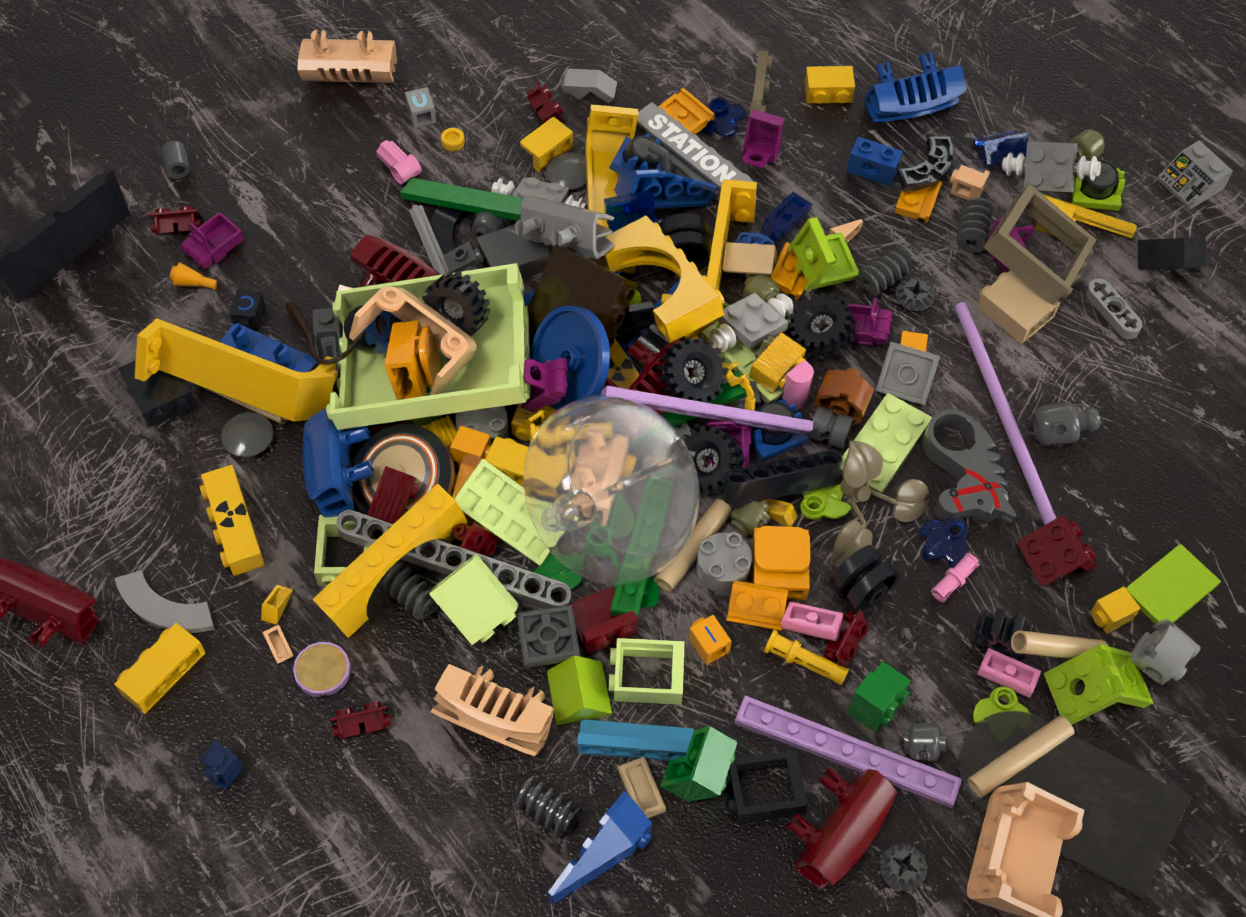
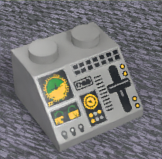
(1195, 175)

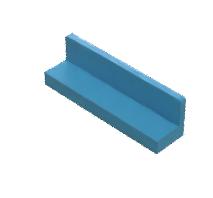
(633, 740)

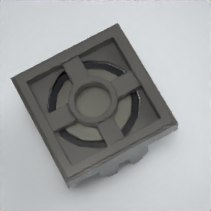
(548, 638)

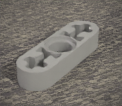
(1113, 298)

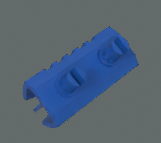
(915, 94)
(268, 349)
(328, 464)

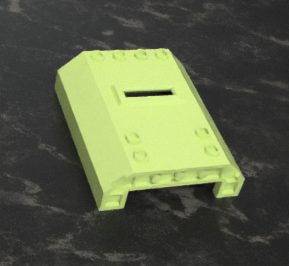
(486, 381)

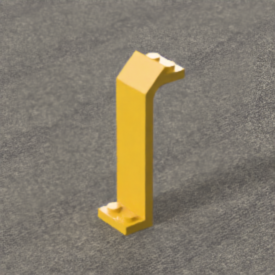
(604, 136)
(735, 204)
(233, 371)

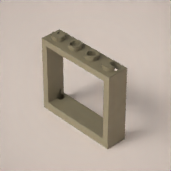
(1023, 262)

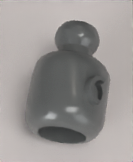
(1062, 423)

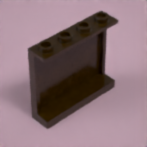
(580, 283)

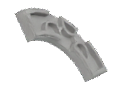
(160, 611)

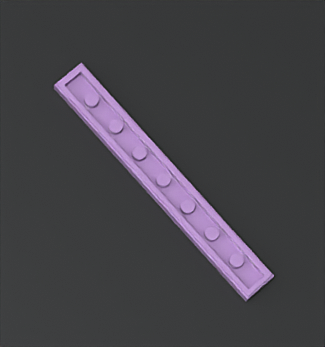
(714, 411)
(848, 751)

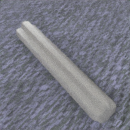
(428, 239)

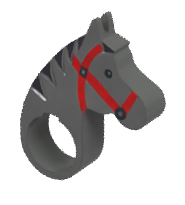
(979, 469)

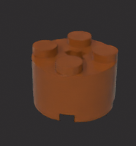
(844, 393)

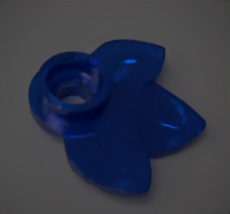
(726, 118)
(942, 542)

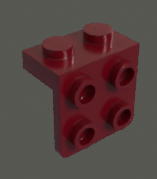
(1057, 550)
(596, 625)

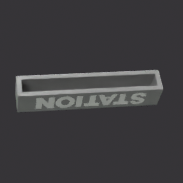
(686, 149)

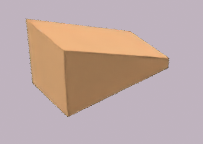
(848, 230)
(277, 644)

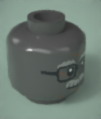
(925, 741)

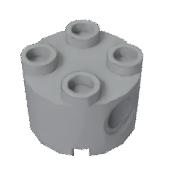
(486, 420)
(723, 560)
(1164, 652)

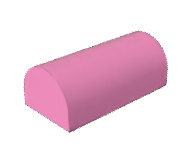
(798, 385)
(812, 621)
(1009, 672)

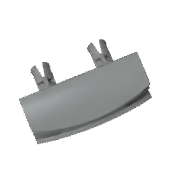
(564, 225)

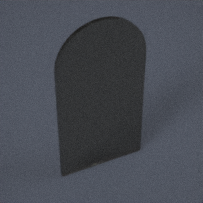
(1126, 811)

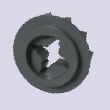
(905, 295)
(890, 869)

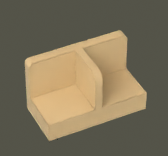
(749, 258)

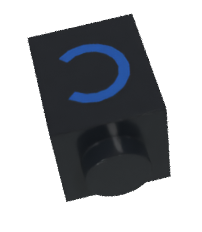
(248, 309)

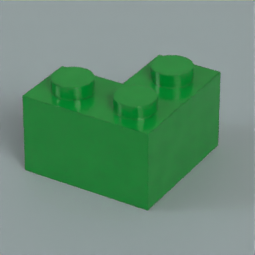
(879, 697)
(703, 768)

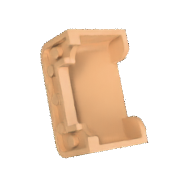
(1022, 850)

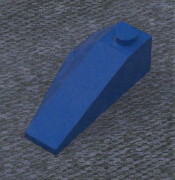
(668, 188)
(620, 834)

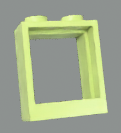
(328, 528)
(652, 649)

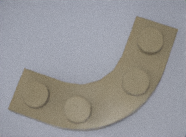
(761, 83)

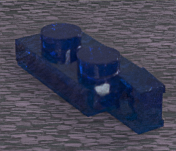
(785, 216)

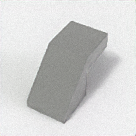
(582, 81)

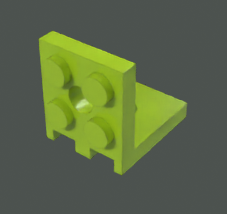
(821, 257)
(1107, 679)

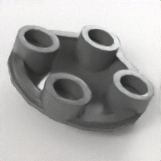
(568, 170)
(247, 435)

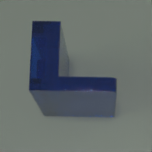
(998, 146)
(629, 209)

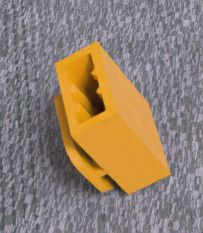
(411, 359)
(782, 559)

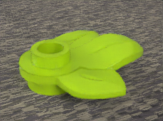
(827, 502)
(992, 706)

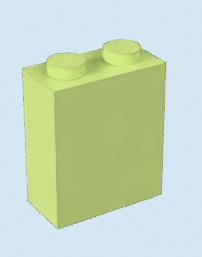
(475, 600)

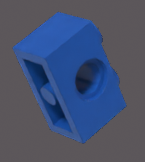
(874, 161)

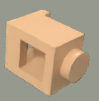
(968, 182)

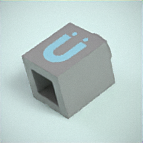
(420, 107)

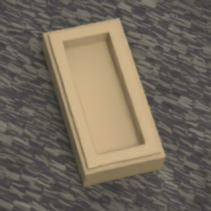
(642, 787)

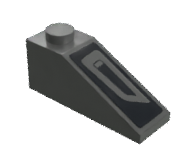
(327, 334)

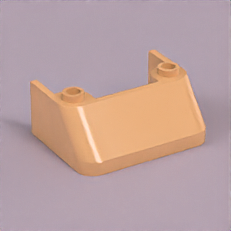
(407, 307)

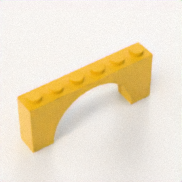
(693, 301)
(348, 594)

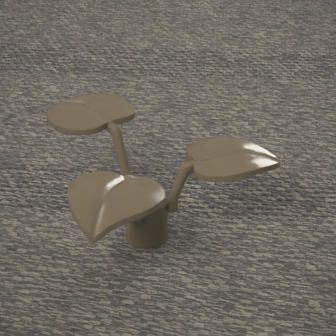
(860, 466)

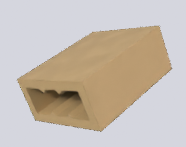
(1016, 306)

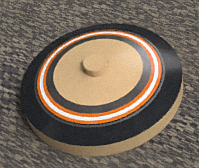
(408, 450)

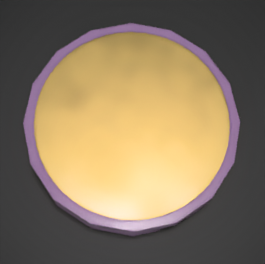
(321, 669)

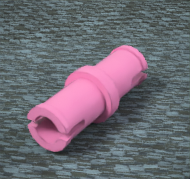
(955, 577)

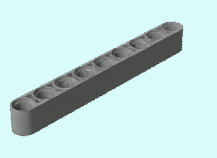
(444, 550)

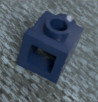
(220, 765)

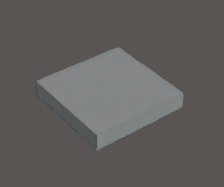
(907, 373)

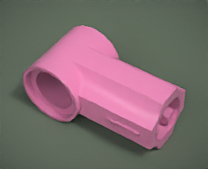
(400, 165)

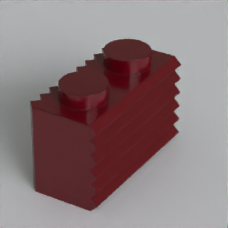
(393, 495)

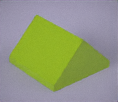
(578, 690)

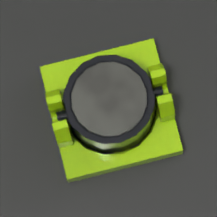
(1097, 193)

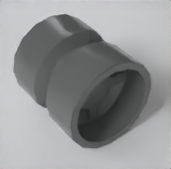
(831, 427)

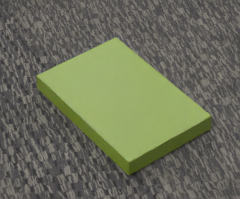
(1172, 586)

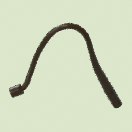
(300, 321)

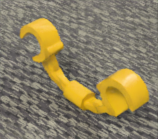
(743, 382)

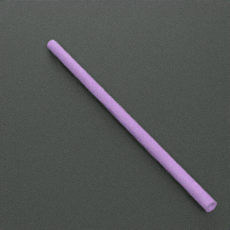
(1005, 414)

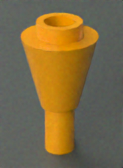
(185, 276)

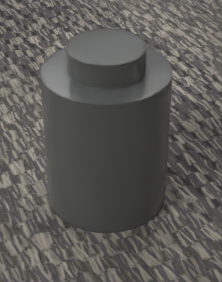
(175, 159)

